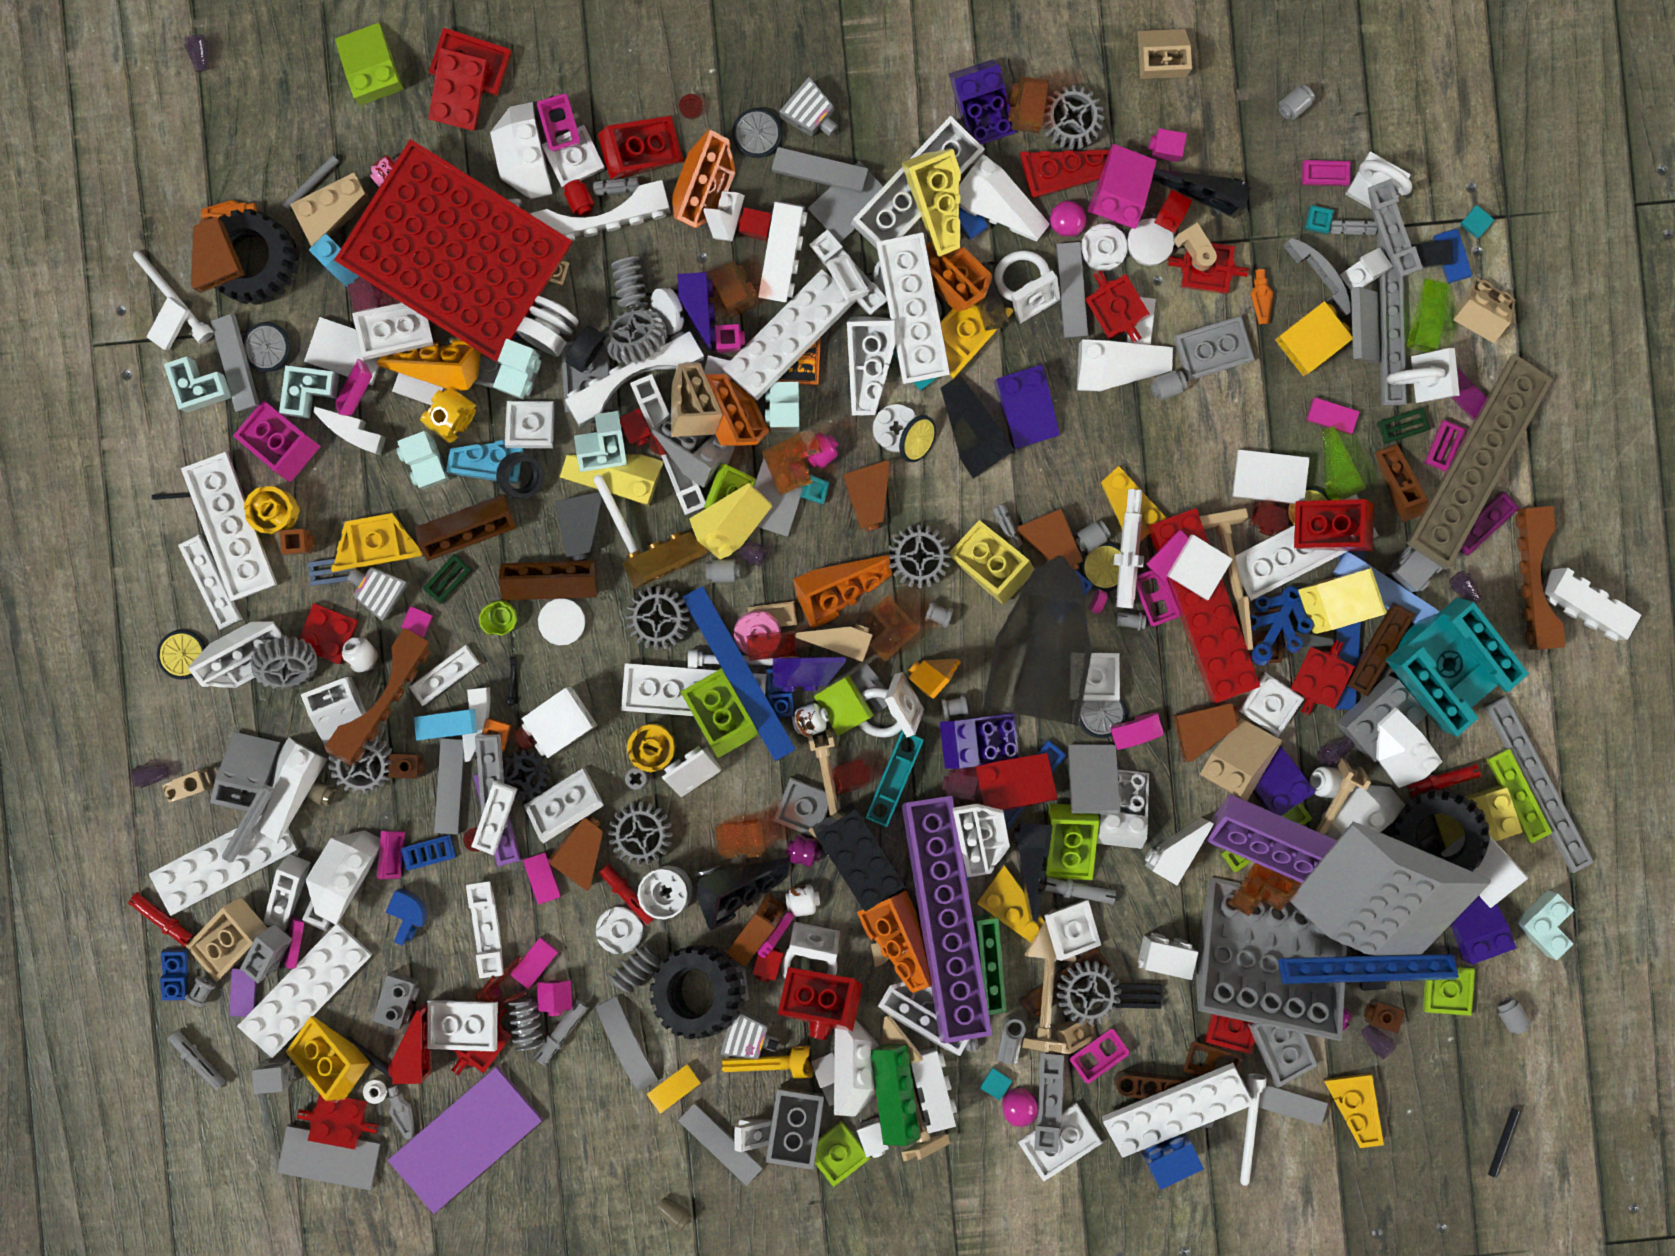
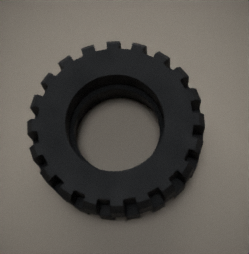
(280, 261)
(1450, 804)
(669, 998)

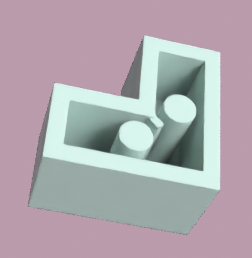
(516, 369)
(300, 387)
(191, 389)
(784, 407)
(603, 447)
(424, 458)
(1542, 921)

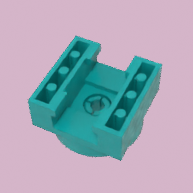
(1474, 664)

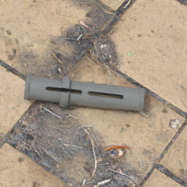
(1069, 888)
(555, 1040)
(196, 1060)

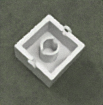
(1167, 956)

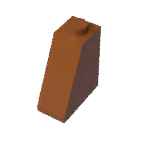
(213, 256)
(868, 494)
(1051, 538)
(1203, 728)
(579, 851)
(756, 929)

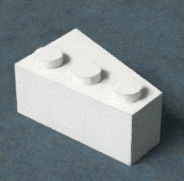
(932, 1091)

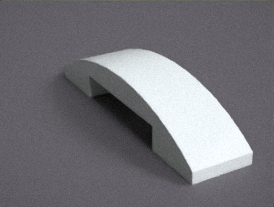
(828, 248)
(486, 929)

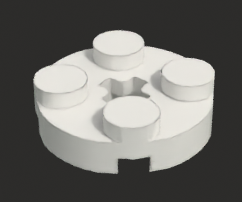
(886, 419)

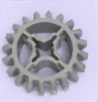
(1067, 109)
(635, 336)
(919, 541)
(657, 607)
(283, 662)
(372, 777)
(643, 844)
(1108, 998)

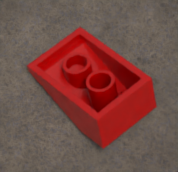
(639, 146)
(1334, 525)
(1017, 782)
(820, 998)
(412, 1059)

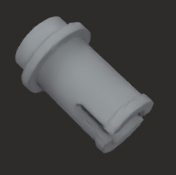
(1131, 620)

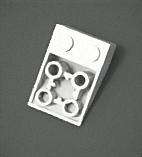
(333, 706)
(692, 772)
(1131, 824)

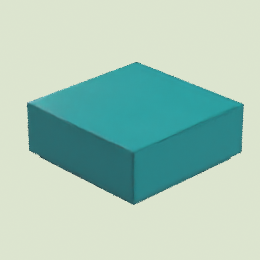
(1319, 219)
(1476, 221)
(816, 491)
(996, 1083)

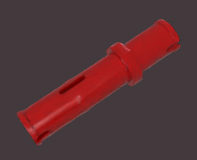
(1444, 780)
(624, 891)
(159, 918)

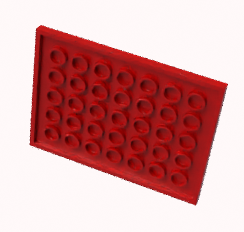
(453, 250)

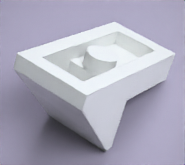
(725, 218)
(1366, 270)
(824, 1073)
(752, 1134)

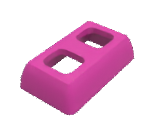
(545, 107)
(353, 388)
(1164, 593)
(1103, 1062)

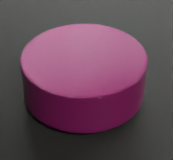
(1098, 601)

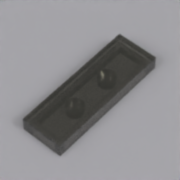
(992, 307)

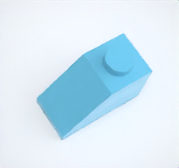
(325, 251)

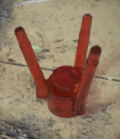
(492, 992)

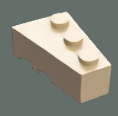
(330, 207)
(693, 403)

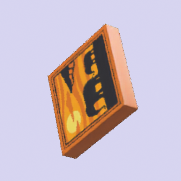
(806, 368)

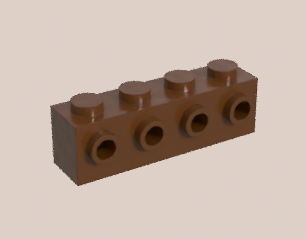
(465, 527)
(521, 580)

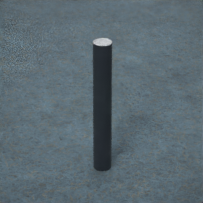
(373, 1059)
(1504, 1142)

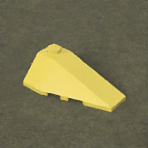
(935, 189)
(631, 481)

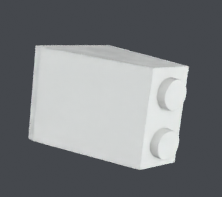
(558, 722)

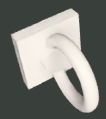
(1374, 171)
(1036, 294)
(1432, 375)
(902, 705)
(812, 943)

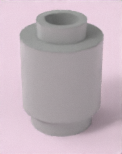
(1296, 102)
(1168, 385)
(1092, 536)
(723, 570)
(1513, 1015)

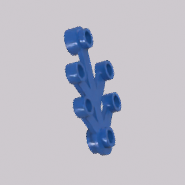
(1280, 621)

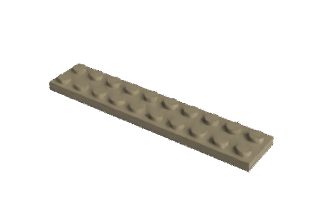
(1479, 462)

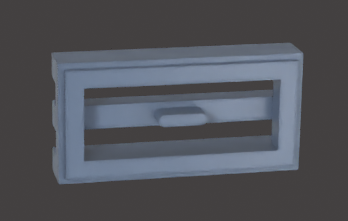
(312, 574)

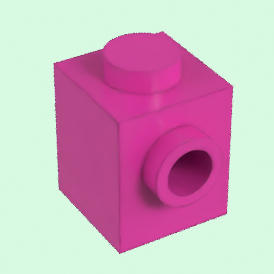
(1167, 145)
(729, 338)
(554, 996)

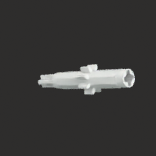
(1129, 556)

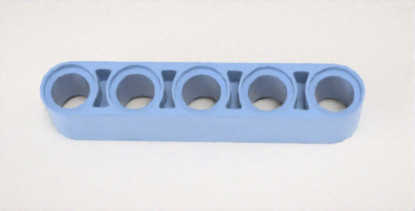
(1388, 589)

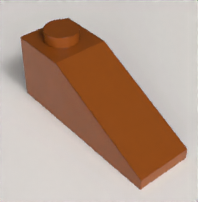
(1401, 483)

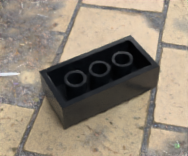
(858, 857)

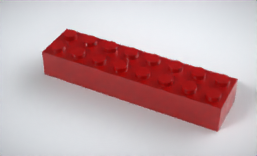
(1209, 623)

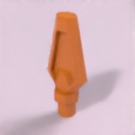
(225, 208)
(1262, 297)

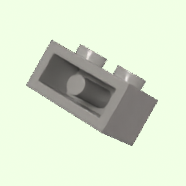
(396, 1000)

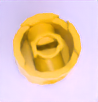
(448, 414)
(271, 510)
(651, 747)

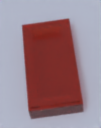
(771, 645)

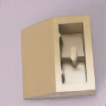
(1164, 53)
(1485, 310)

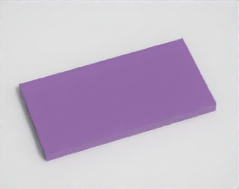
(465, 1139)

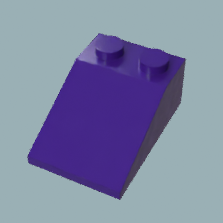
(1027, 406)
(805, 672)
(1282, 785)
(1482, 932)

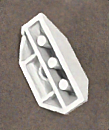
(520, 152)
(228, 659)
(1404, 750)
(1371, 808)
(981, 837)
(341, 872)
(917, 1013)
(853, 1071)

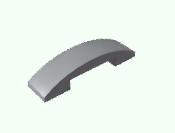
(1392, 229)
(1340, 299)
(626, 1043)
(1050, 1102)

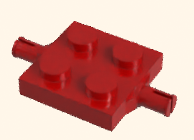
(1214, 279)
(1117, 306)
(1322, 677)
(483, 1059)
(337, 1122)

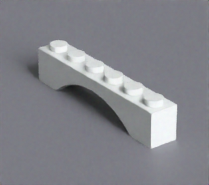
(646, 202)
(594, 398)
(655, 411)

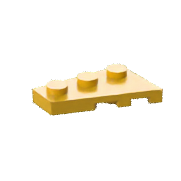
(1116, 490)
(1007, 902)
(1358, 1105)

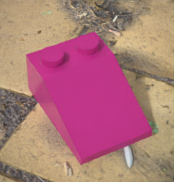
(1123, 187)
(276, 441)

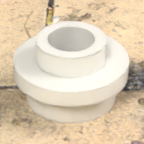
(380, 1086)

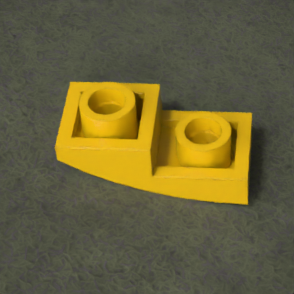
(673, 1089)

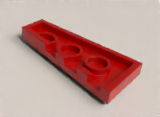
(1059, 171)

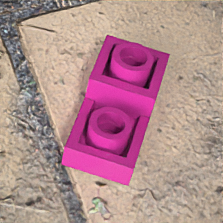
(1136, 732)

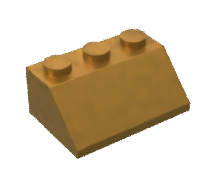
(663, 558)

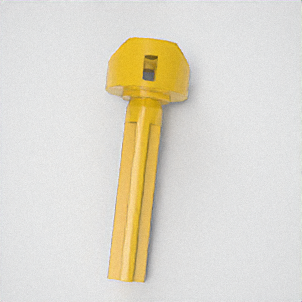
(796, 1062)

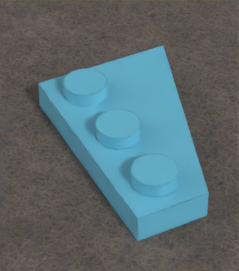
(481, 461)

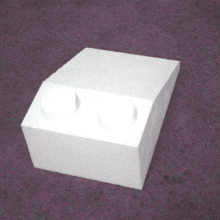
(1176, 853)

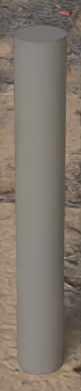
(311, 182)

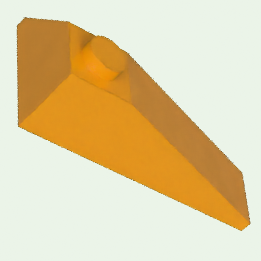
(444, 365)
(932, 675)

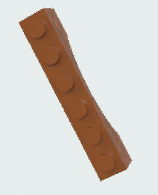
(1535, 530)
(351, 738)

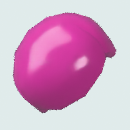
(1068, 219)
(1019, 1107)

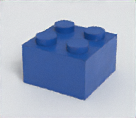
(1172, 1160)

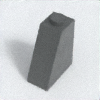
(579, 523)

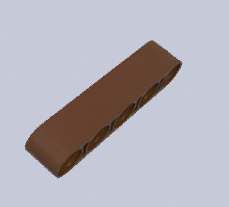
(1139, 1079)

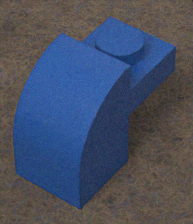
(409, 909)

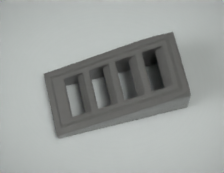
(1309, 640)

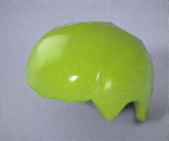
(498, 618)

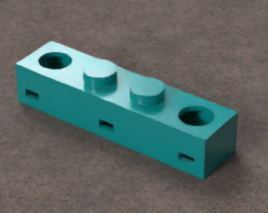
(894, 779)

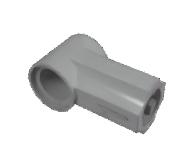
(866, 679)
(1011, 1040)

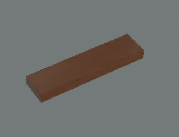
(1379, 648)
(1033, 1000)

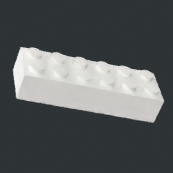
(893, 208)

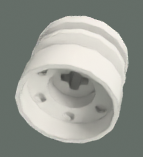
(548, 323)
(663, 905)

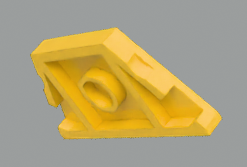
(964, 336)
(374, 542)

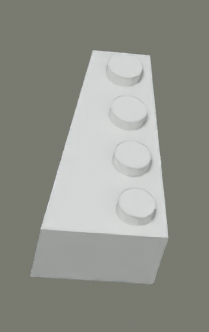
(781, 251)
(1589, 604)

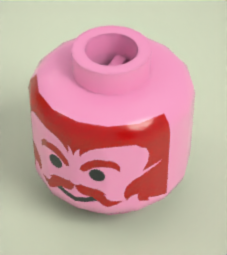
(382, 168)

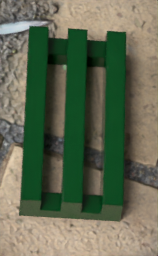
(1384, 432)
(461, 564)

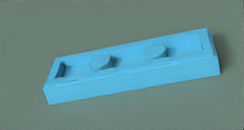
(445, 724)

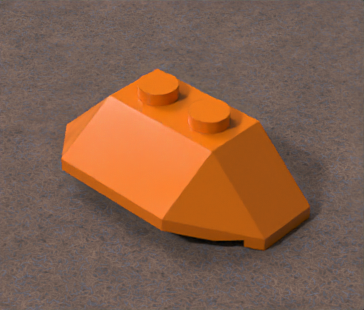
(703, 178)
(958, 277)
(741, 417)

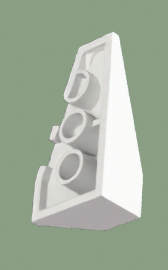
(994, 195)
(870, 353)
(1114, 363)
(291, 780)

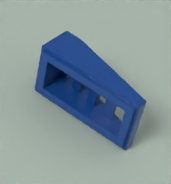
(408, 859)

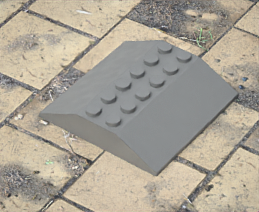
(1384, 894)
(1241, 970)

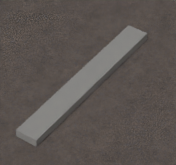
(1391, 333)
(1562, 827)

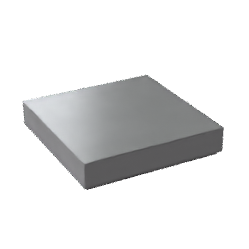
(801, 806)

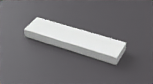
(209, 582)

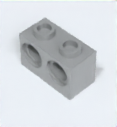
(266, 953)
(274, 1075)

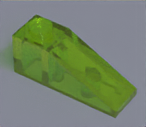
(1428, 317)
(1339, 471)

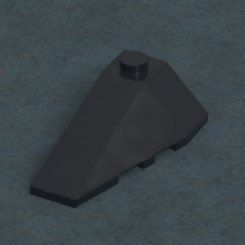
(1219, 193)
(975, 432)
(1031, 850)
(731, 888)

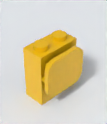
(1314, 338)

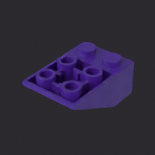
(982, 101)
(695, 296)
(978, 740)

